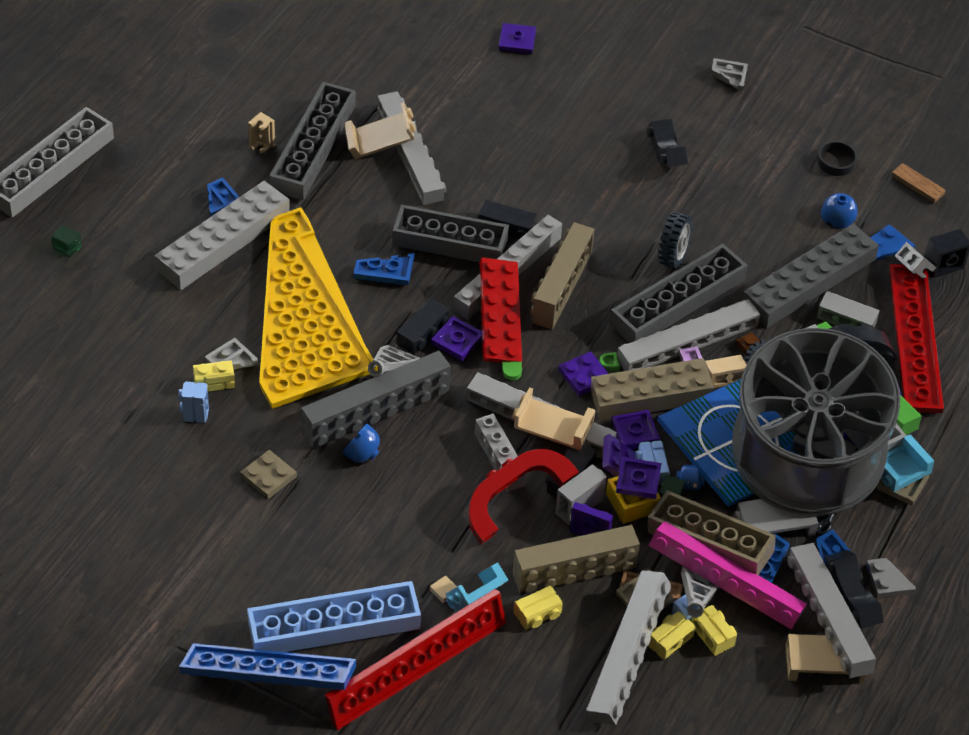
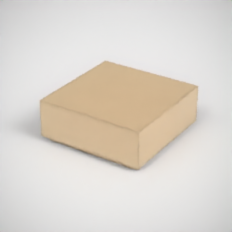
(441, 587)

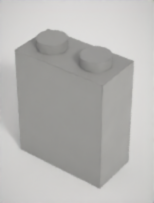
(584, 489)

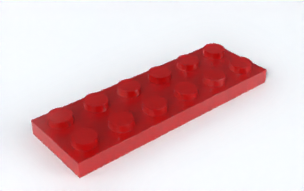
(500, 311)

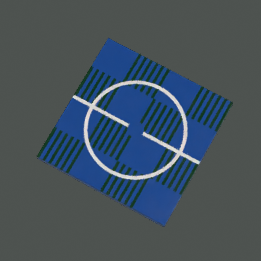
(705, 435)

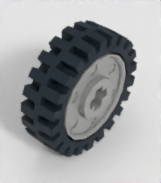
(675, 240)

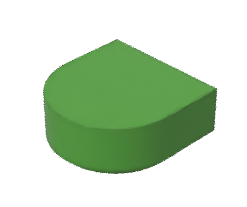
(609, 362)
(512, 370)

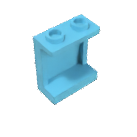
(906, 464)
(491, 578)

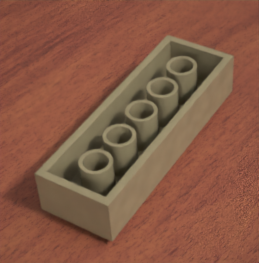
(562, 275)
(650, 388)
(723, 533)
(575, 559)

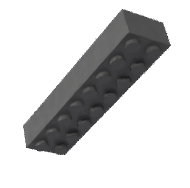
(313, 140)
(811, 274)
(678, 294)
(375, 399)

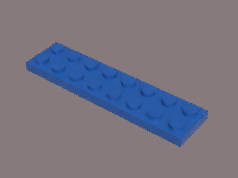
(268, 666)

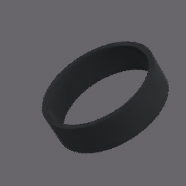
(837, 145)

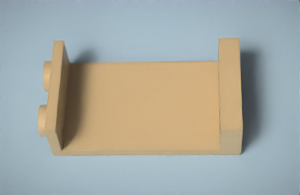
(380, 134)
(552, 421)
(812, 655)

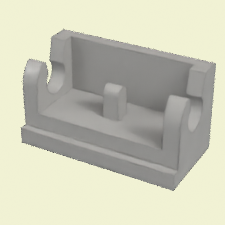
(914, 260)

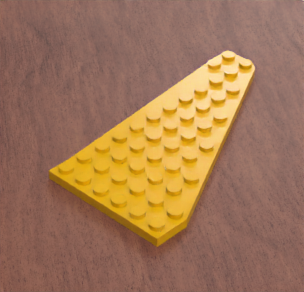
(307, 324)

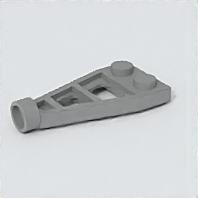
(389, 359)
(694, 598)

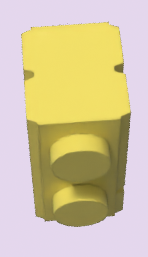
(216, 375)
(538, 607)
(714, 630)
(671, 634)

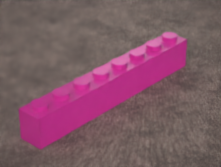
(727, 574)

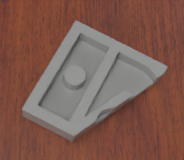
(730, 72)
(233, 351)
(888, 579)

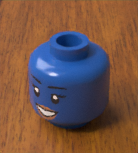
(692, 477)

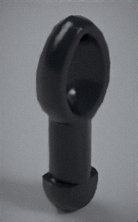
(825, 525)

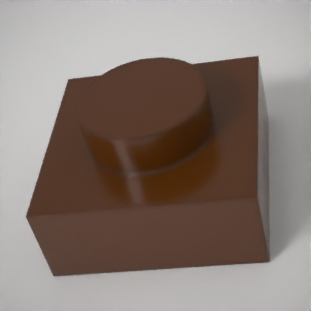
(746, 341)

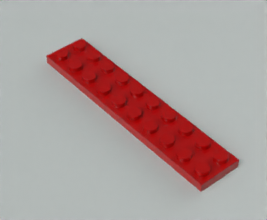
(916, 340)
(416, 659)

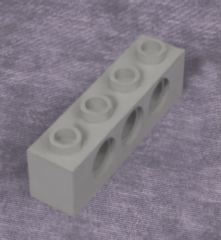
(496, 445)

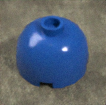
(839, 210)
(363, 446)

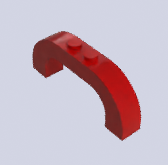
(513, 469)

